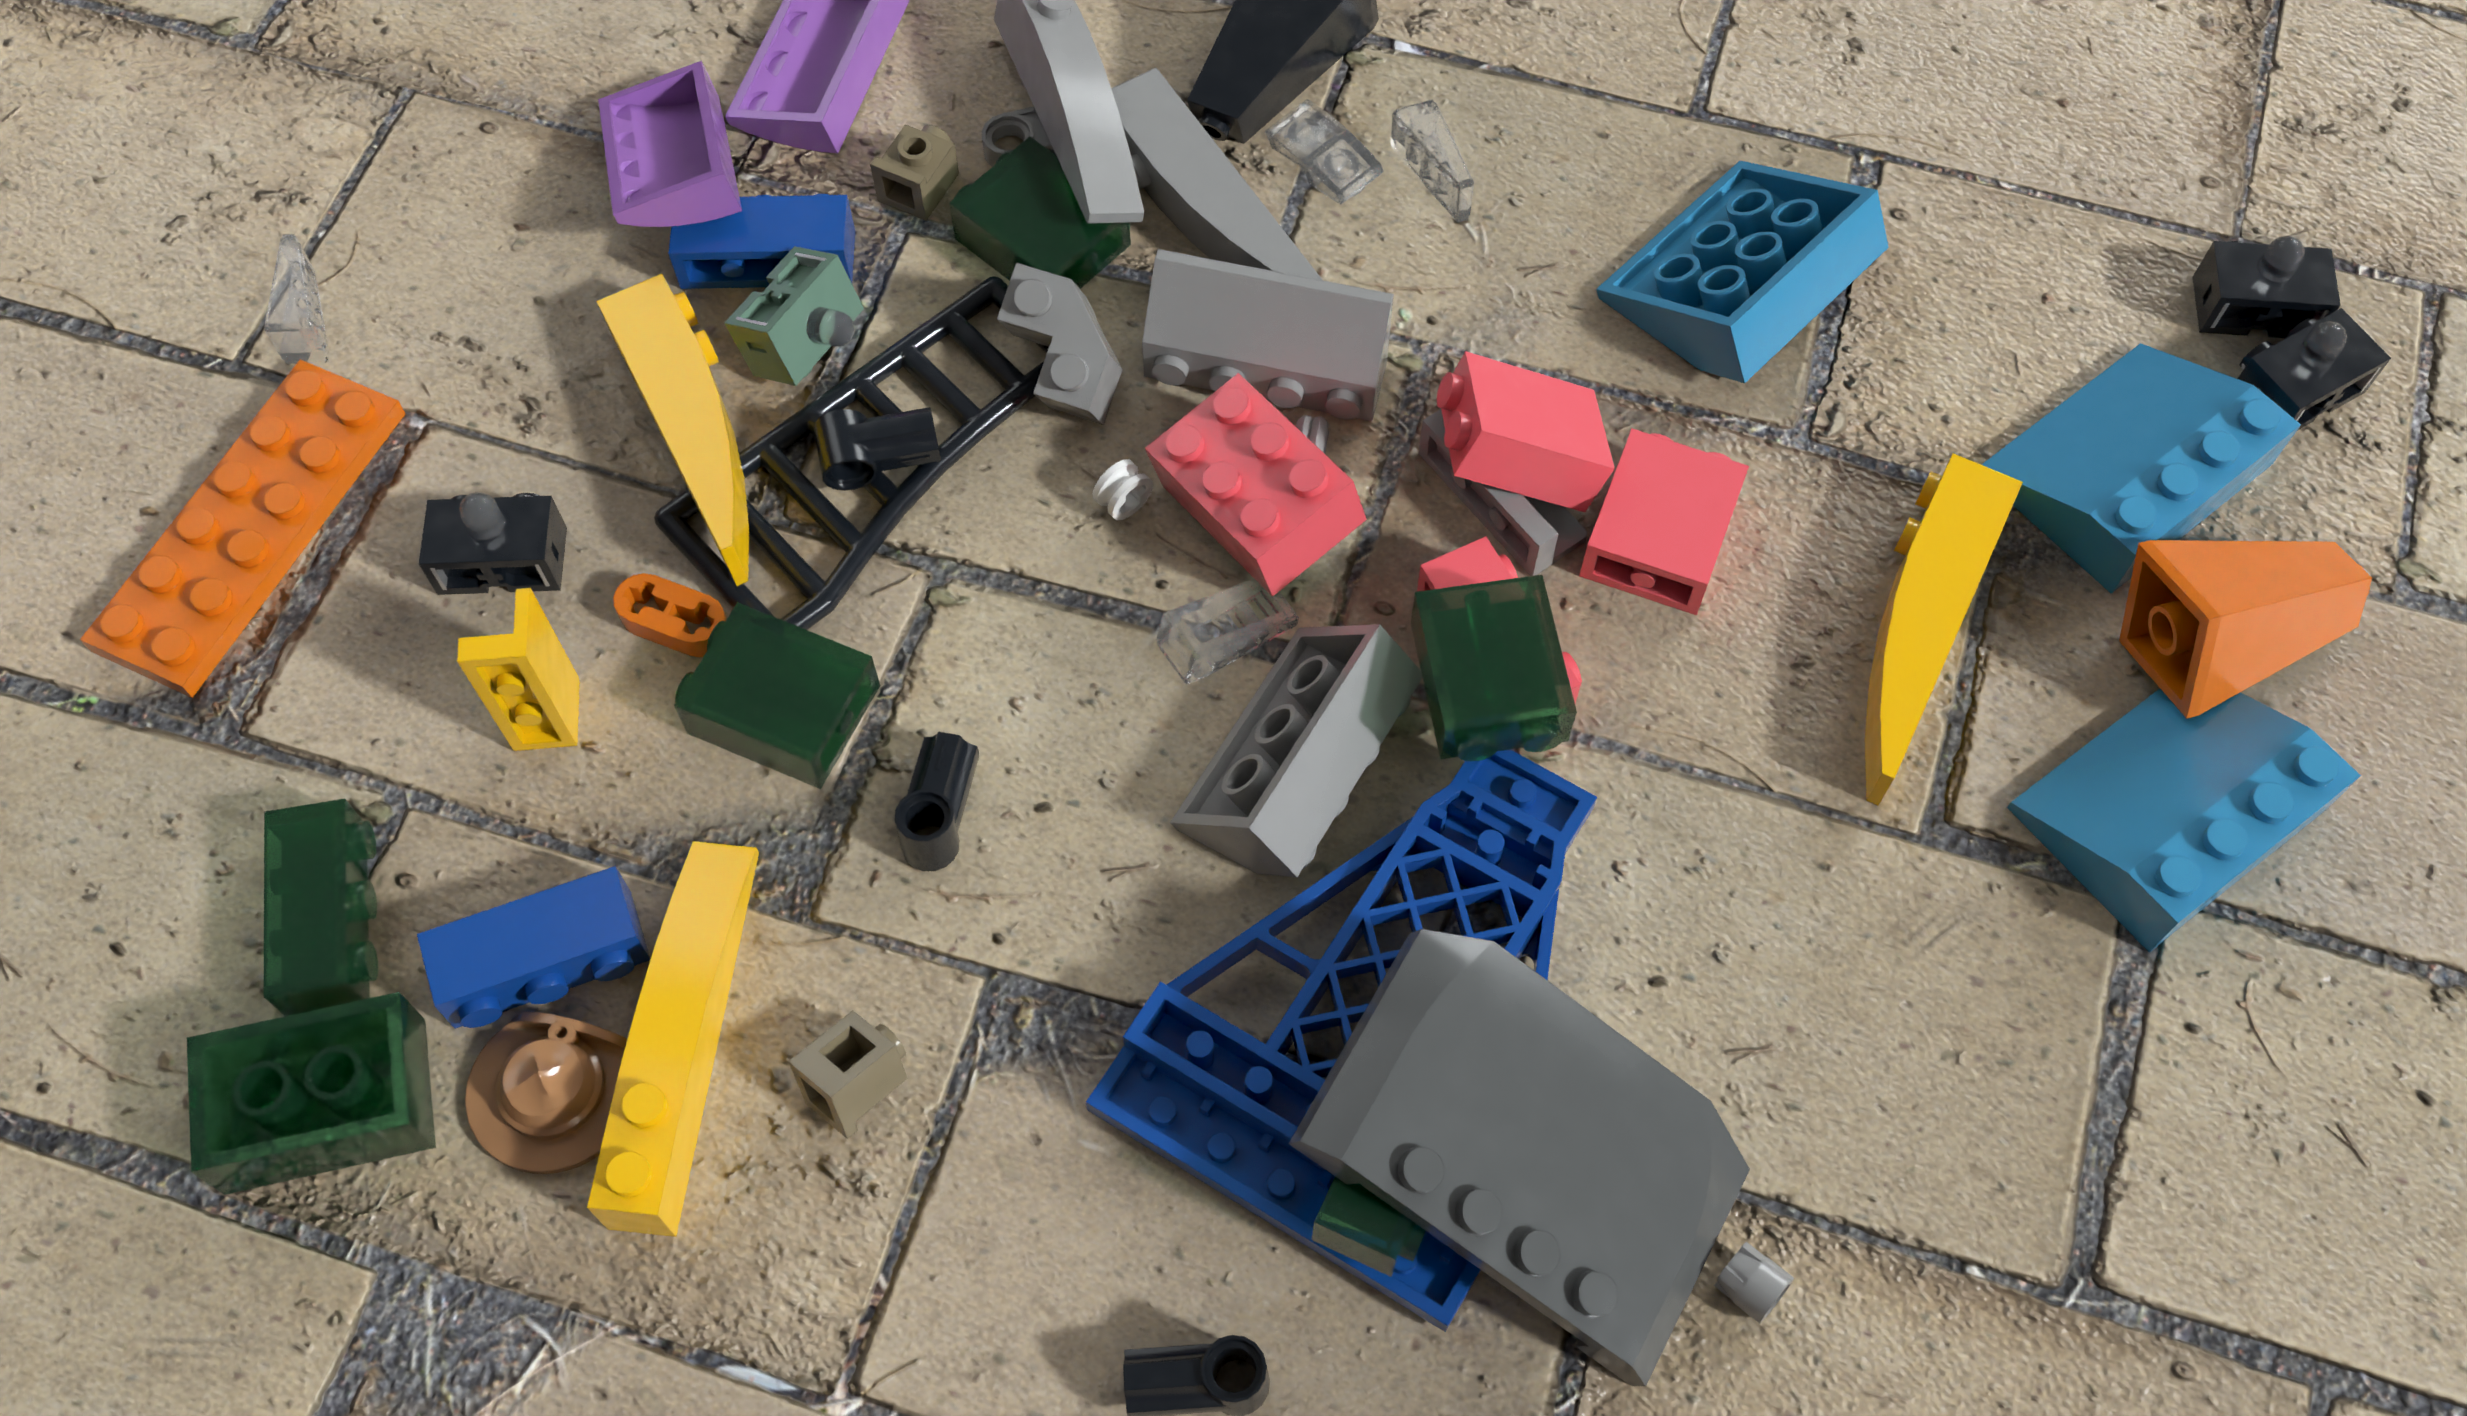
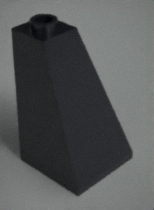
(1270, 57)

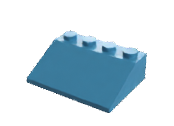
(1748, 266)
(2141, 457)
(2179, 807)

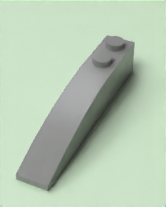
(1073, 104)
(1198, 183)

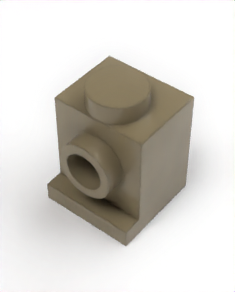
(916, 170)
(849, 1071)

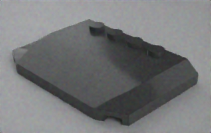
(1530, 1144)

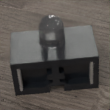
(2263, 286)
(2315, 366)
(493, 543)

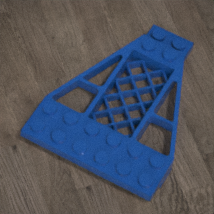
(1232, 1103)

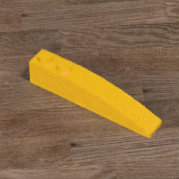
(684, 400)
(1928, 604)
(673, 1045)

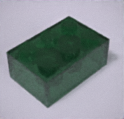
(309, 1093)

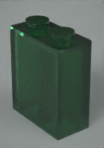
(1032, 218)
(1492, 668)
(777, 694)

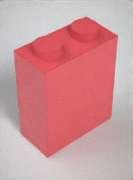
(1524, 432)
(1663, 521)

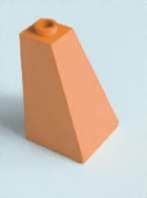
(2235, 612)

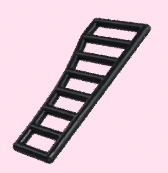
(895, 501)

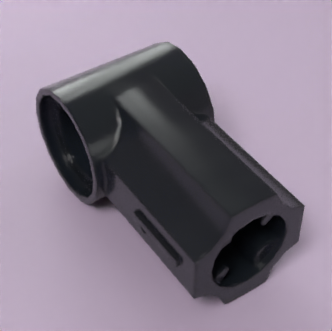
(858, 447)
(936, 799)
(1184, 1379)

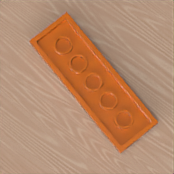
(243, 528)

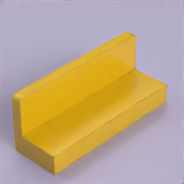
(525, 679)

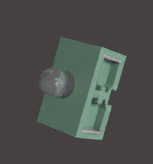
(796, 316)

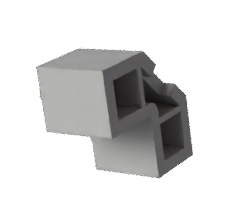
(1079, 364)

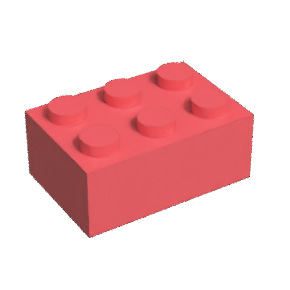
(1256, 484)

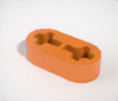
(676, 605)

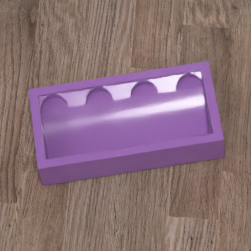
(814, 71)
(668, 151)

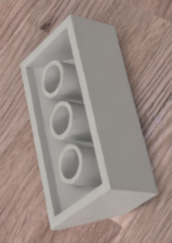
(1282, 332)
(1300, 748)

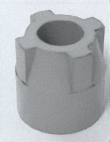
(1753, 1282)

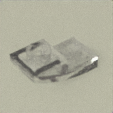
(1325, 150)

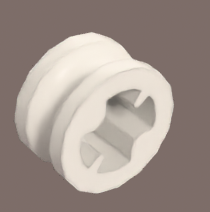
(1122, 489)

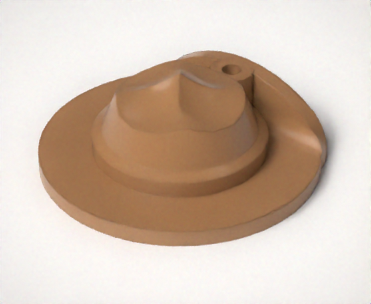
(544, 1092)

